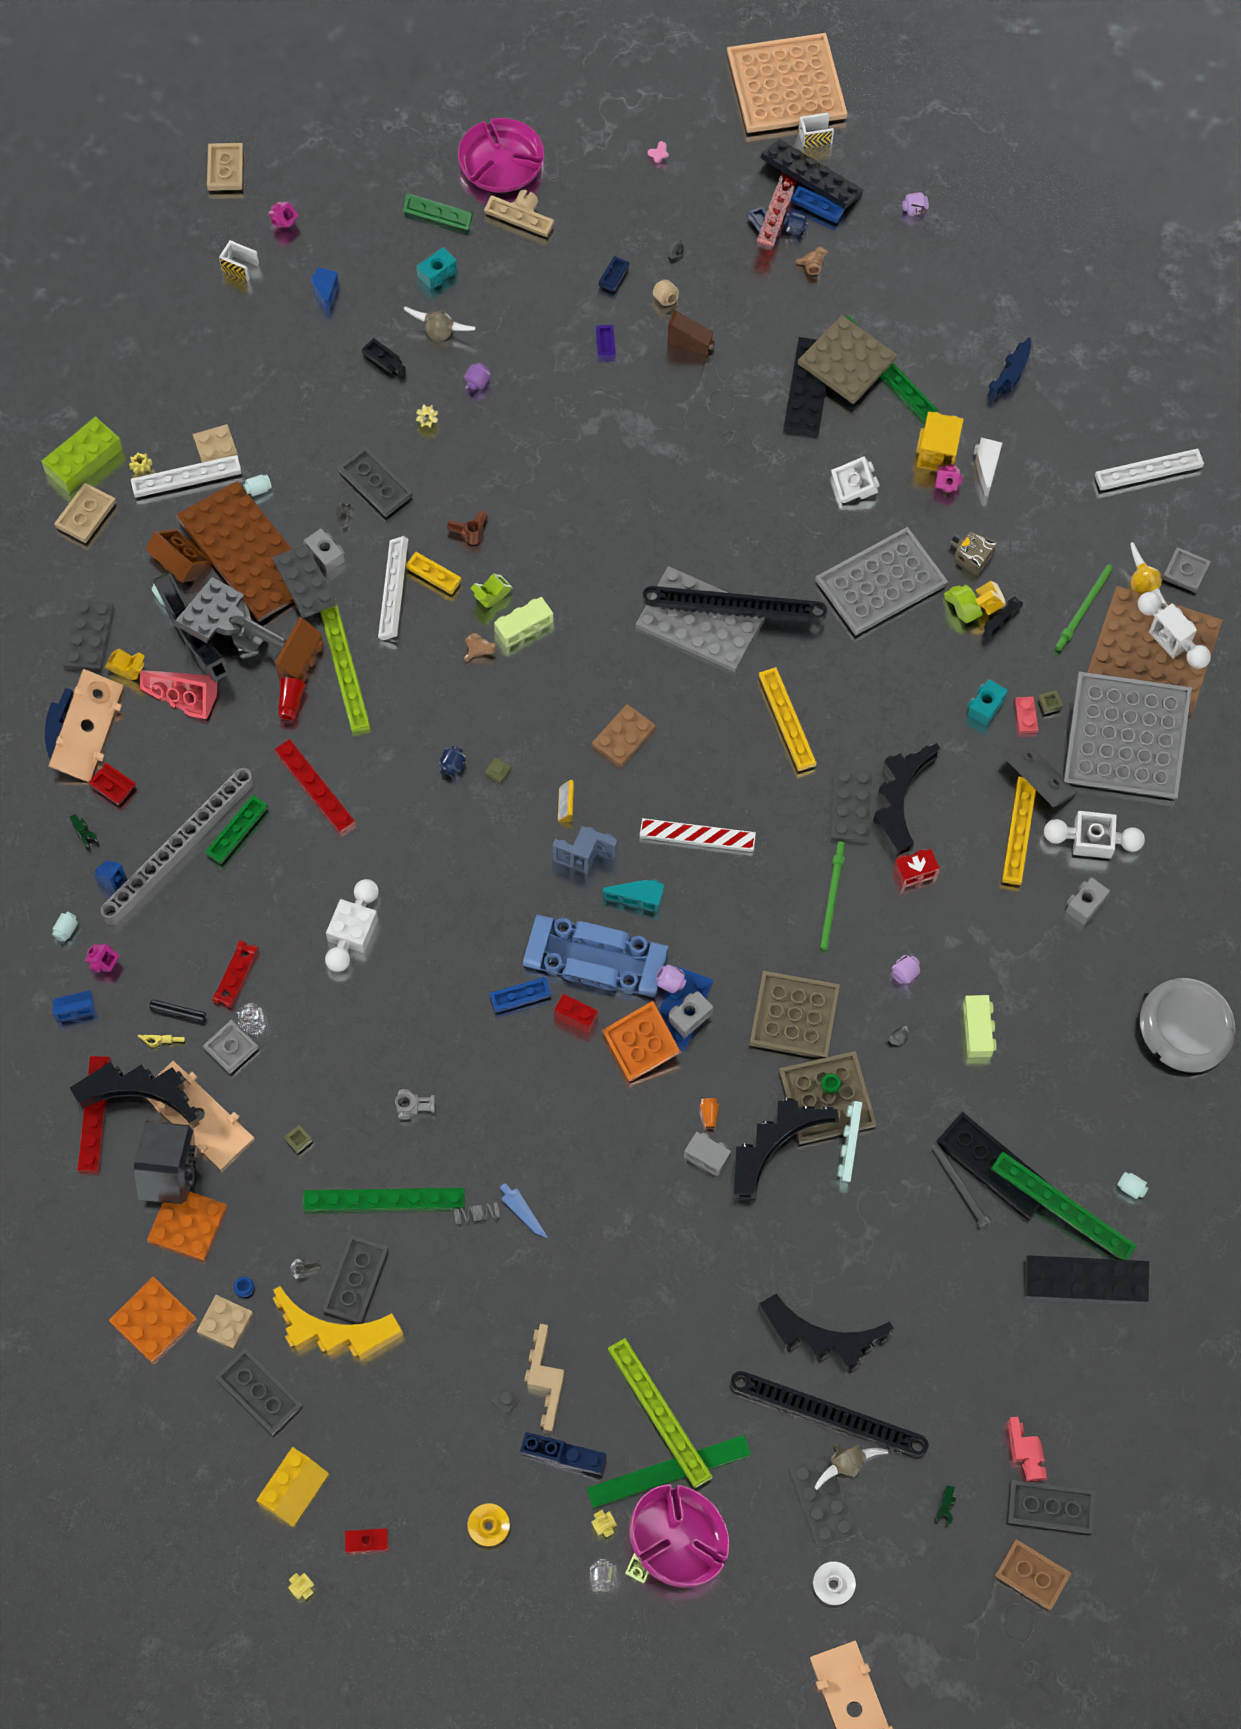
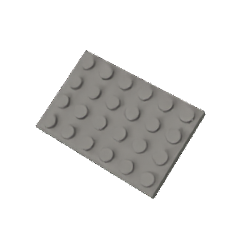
(881, 581)
(710, 636)

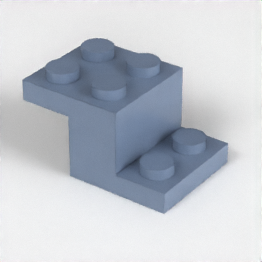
(585, 848)

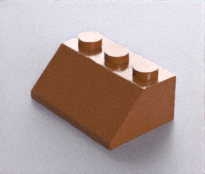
(178, 554)
(299, 651)

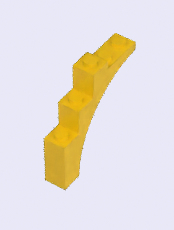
(306, 1329)

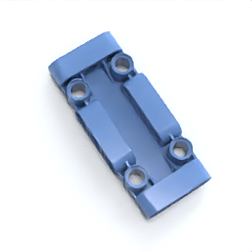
(595, 955)

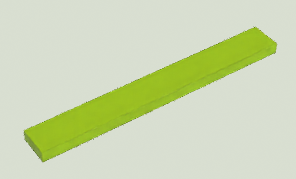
(345, 669)
(660, 1413)

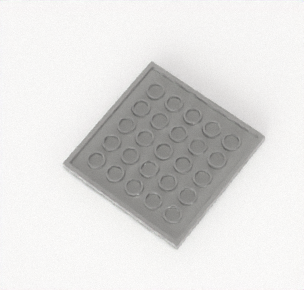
(1127, 735)

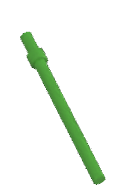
(1068, 633)
(838, 861)

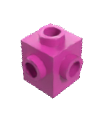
(282, 214)
(944, 473)
(101, 958)

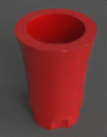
(290, 697)

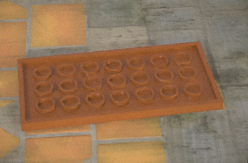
(240, 547)

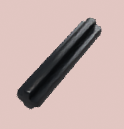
(177, 1010)

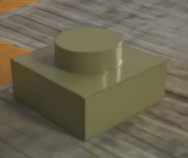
(1050, 702)
(498, 770)
(298, 1139)

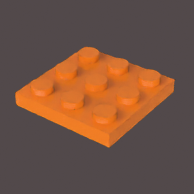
(641, 1041)
(188, 1226)
(152, 1319)

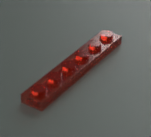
(776, 212)

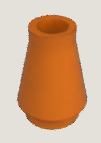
(709, 1112)

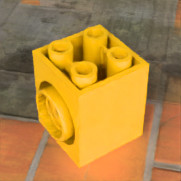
(938, 441)

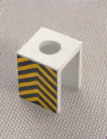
(815, 138)
(240, 252)

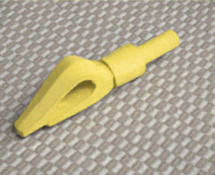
(160, 1039)

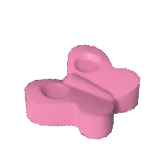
(659, 153)

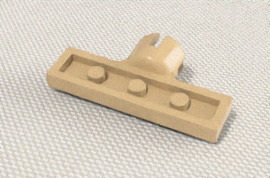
(520, 213)

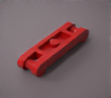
(235, 974)

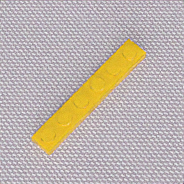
(787, 719)
(1019, 832)

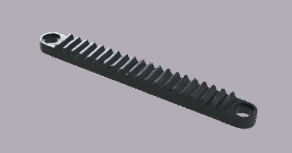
(734, 604)
(829, 1414)

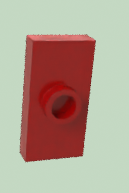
(366, 1540)

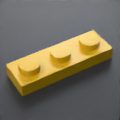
(433, 573)

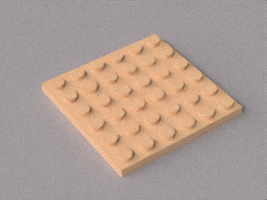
(785, 81)

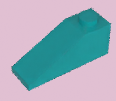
(640, 894)

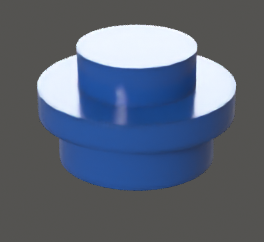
(243, 1286)

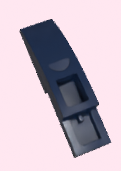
(1013, 370)
(55, 719)
(563, 1454)

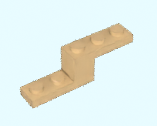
(544, 1379)

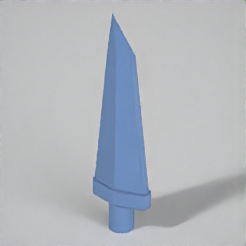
(518, 1205)

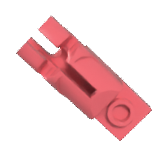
(1027, 1450)

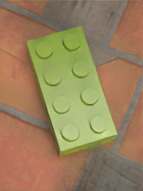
(82, 455)

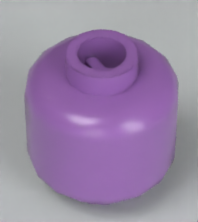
(477, 376)

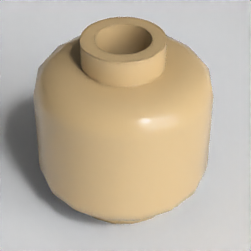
(665, 292)

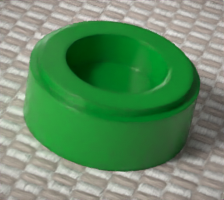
(830, 1083)

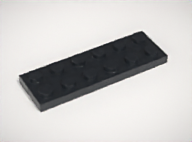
(811, 173)
(805, 396)
(978, 1153)
(1087, 1278)

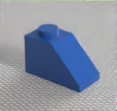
(325, 285)
(110, 875)

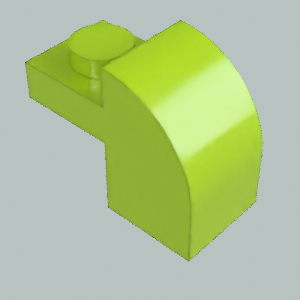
(492, 591)
(964, 602)

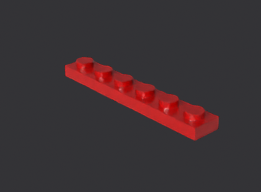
(315, 786)
(92, 1126)

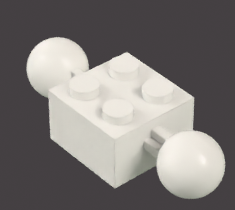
(1173, 630)
(1094, 835)
(351, 926)

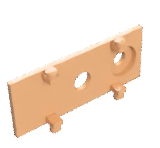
(79, 750)
(218, 1133)
(846, 1680)

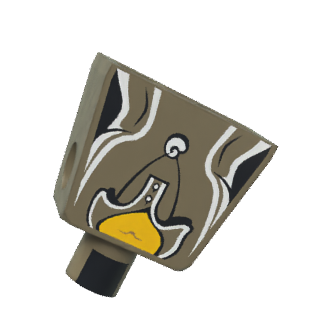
(973, 551)

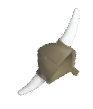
(438, 324)
(848, 1461)

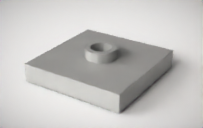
(1186, 570)
(230, 1046)

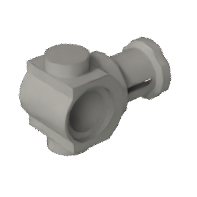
(416, 1104)

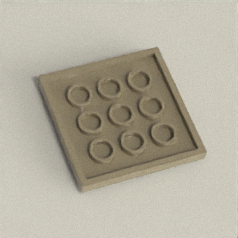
(847, 359)
(794, 1015)
(804, 1085)

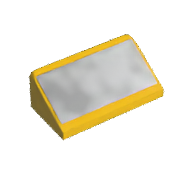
(565, 805)

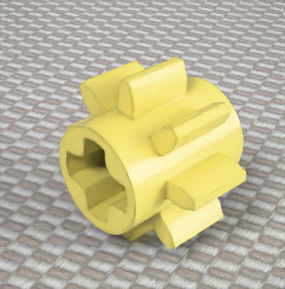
(426, 410)
(140, 464)
(604, 1523)
(301, 1586)

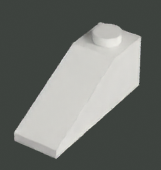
(986, 460)

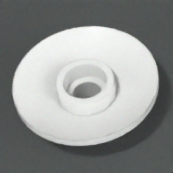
(834, 1572)

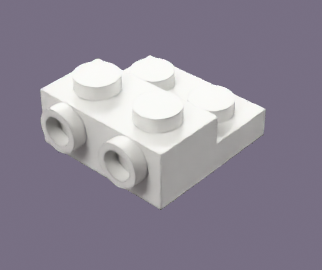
(855, 480)

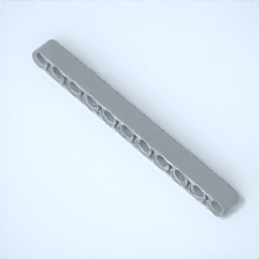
(176, 854)

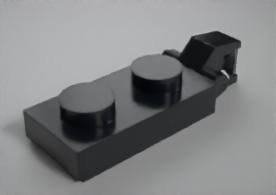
(384, 357)
(1002, 617)

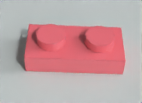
(1026, 715)

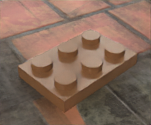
(623, 735)
(1033, 1574)

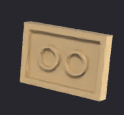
(225, 166)
(85, 512)

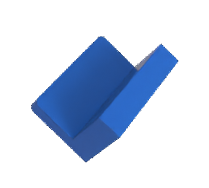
(73, 1006)

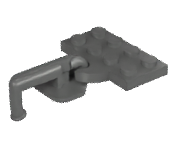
(217, 611)

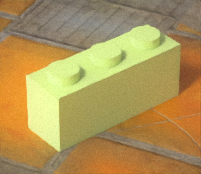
(523, 621)
(979, 1026)

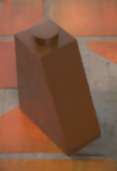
(689, 334)

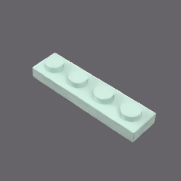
(848, 1149)

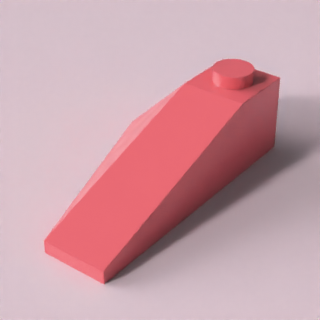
(188, 692)

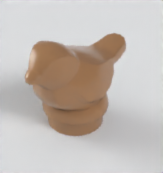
(813, 260)
(478, 646)

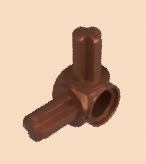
(470, 530)

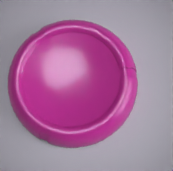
(501, 155)
(679, 1536)

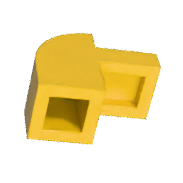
(990, 597)
(125, 665)

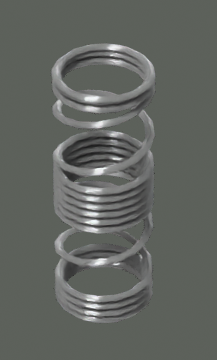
(477, 1213)

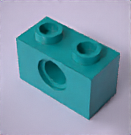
(439, 260)
(983, 711)

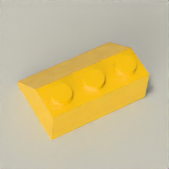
(292, 1487)

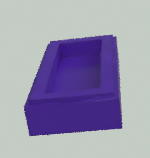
(605, 341)

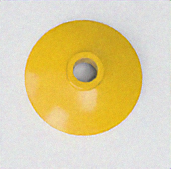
(488, 1514)

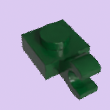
(80, 827)
(948, 1500)

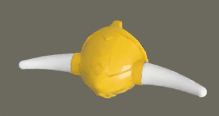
(1145, 577)

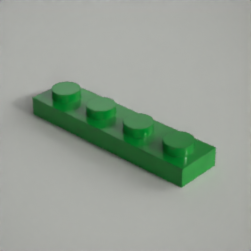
(438, 211)
(236, 829)

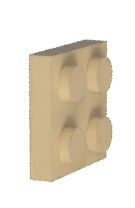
(215, 443)
(224, 1322)

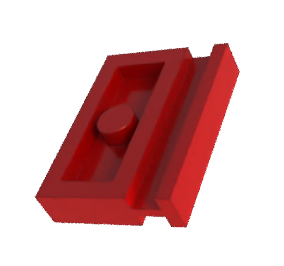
(112, 784)

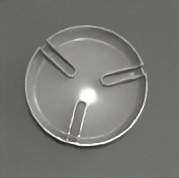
(1187, 1024)

